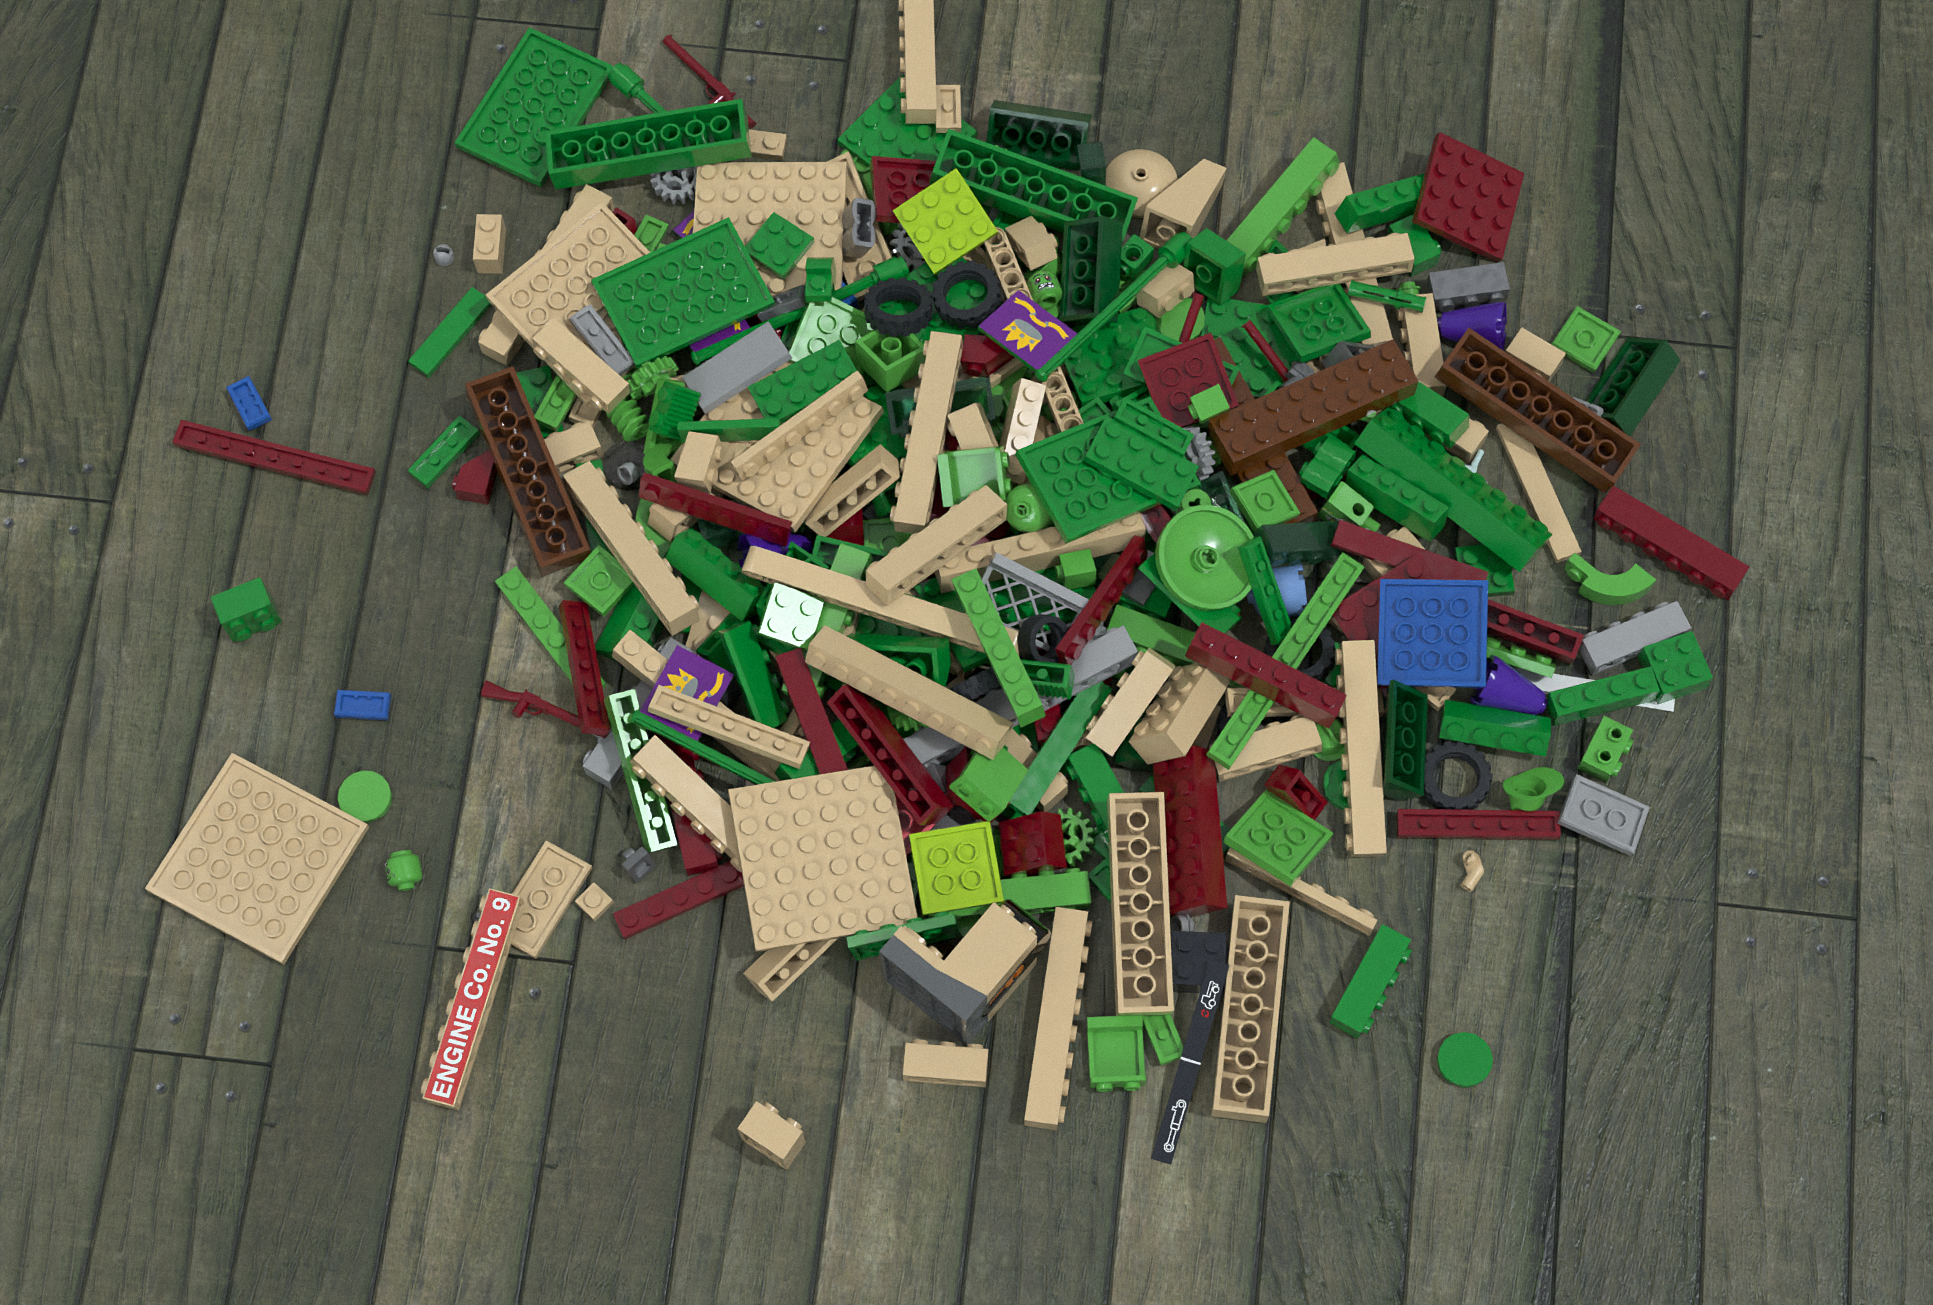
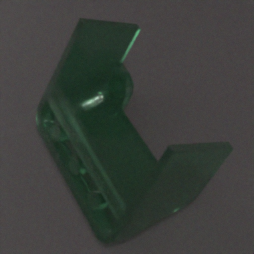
(966, 393)

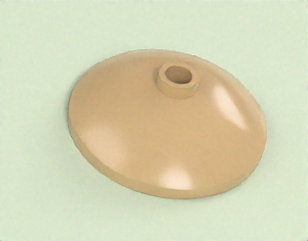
(1123, 172)

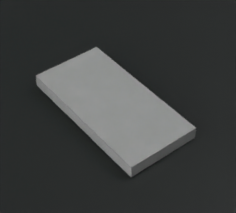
(737, 367)

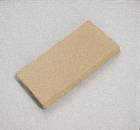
(547, 893)

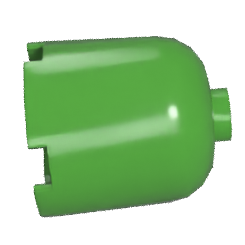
(1034, 513)

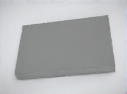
(1603, 815)

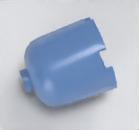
(1291, 589)

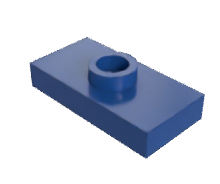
(249, 403)
(362, 705)

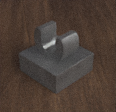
(638, 863)

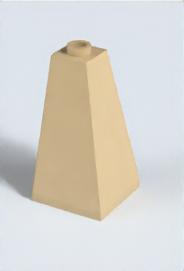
(1183, 204)

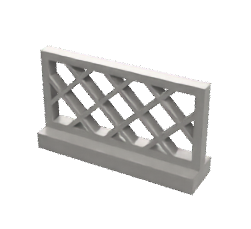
(1032, 581)

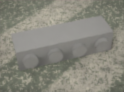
(1626, 640)

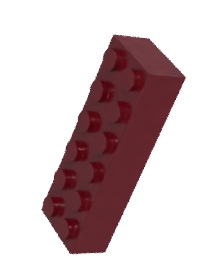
(1192, 833)

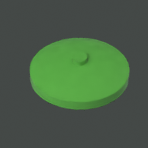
(1202, 559)

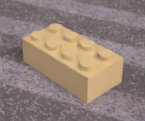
(1178, 713)

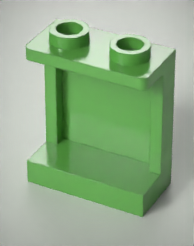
(971, 470)
(989, 783)
(1116, 1052)

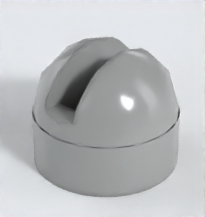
(443, 258)
(628, 473)

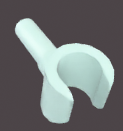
(1476, 460)

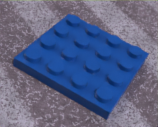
(1433, 632)

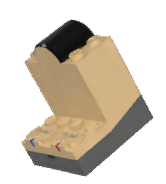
(975, 976)

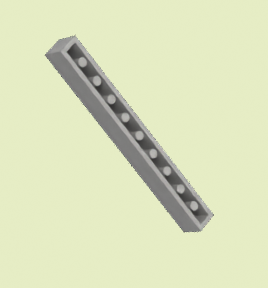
(1097, 662)

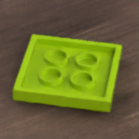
(945, 221)
(956, 868)

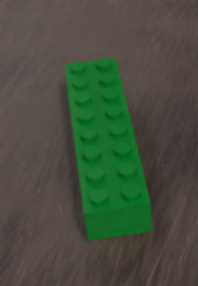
(648, 144)
(1028, 186)
(1470, 500)

